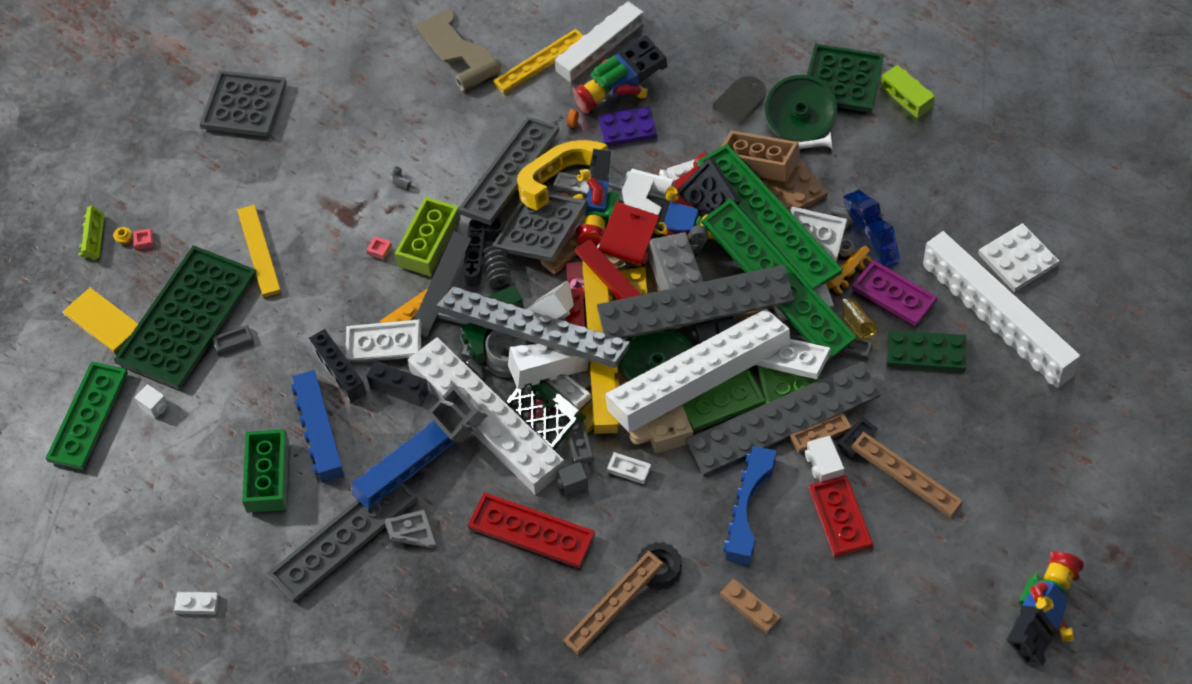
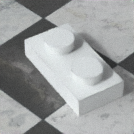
(629, 468)
(196, 603)

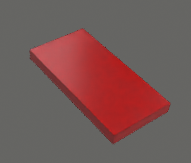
(840, 516)

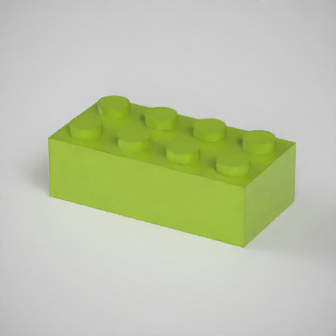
(427, 236)

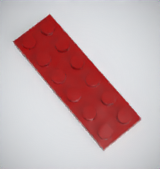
(531, 530)

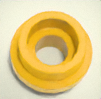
(122, 235)

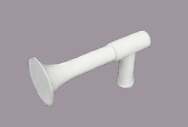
(815, 143)

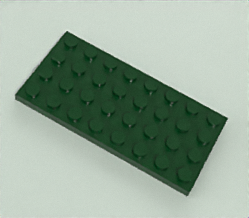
(185, 317)

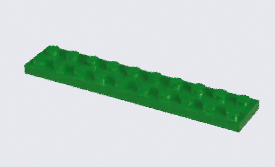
(776, 221)
(755, 252)

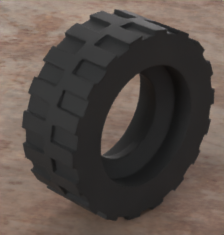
(675, 564)

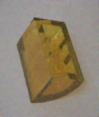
(858, 318)

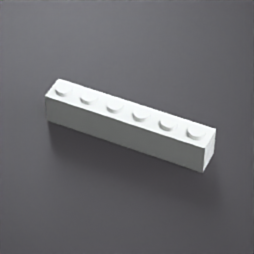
(599, 41)

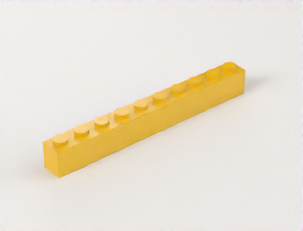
(601, 376)

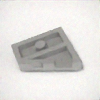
(411, 529)

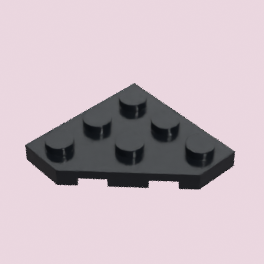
(708, 188)

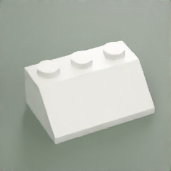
(554, 303)

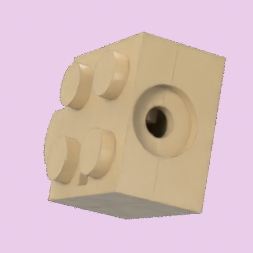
(665, 431)

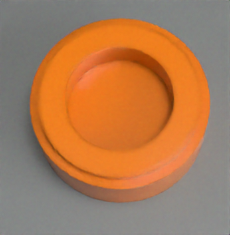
(572, 119)

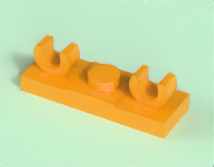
(848, 267)

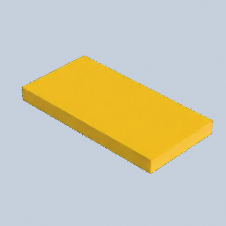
(101, 319)

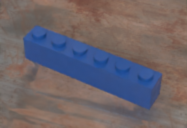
(318, 427)
(400, 465)

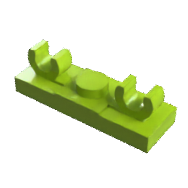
(92, 233)

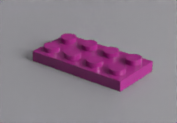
(894, 293)

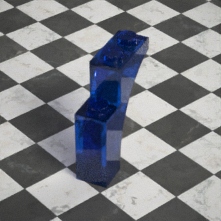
(869, 216)

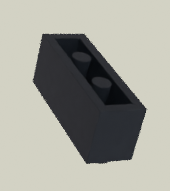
(398, 383)

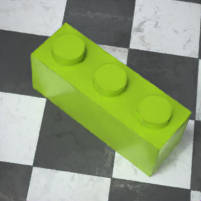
(907, 91)

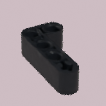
(479, 234)

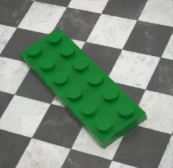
(86, 415)

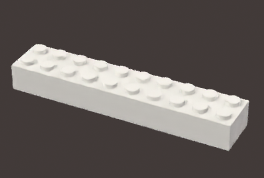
(1001, 310)
(697, 370)
(502, 429)

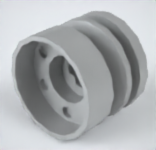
(497, 352)

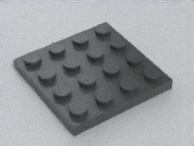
(243, 103)
(542, 231)

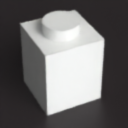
(151, 401)

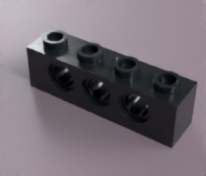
(337, 366)

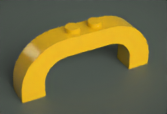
(532, 176)

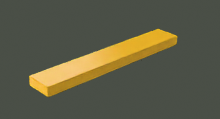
(536, 63)
(259, 251)

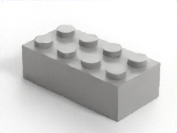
(673, 262)

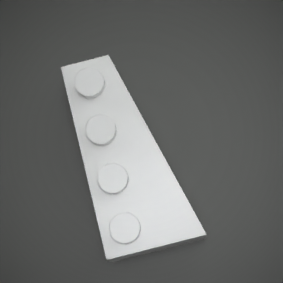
(540, 362)

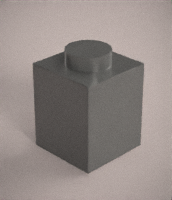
(572, 478)

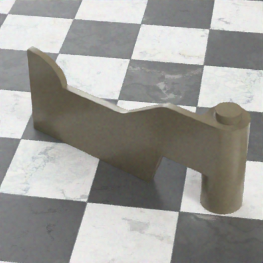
(451, 47)

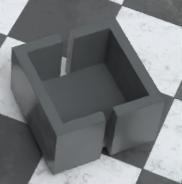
(459, 417)

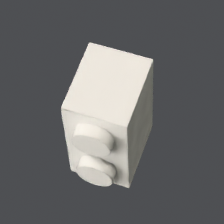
(824, 459)

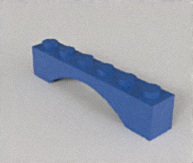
(759, 470)

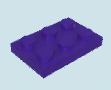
(627, 126)

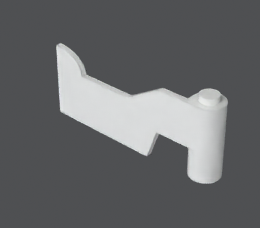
(638, 186)

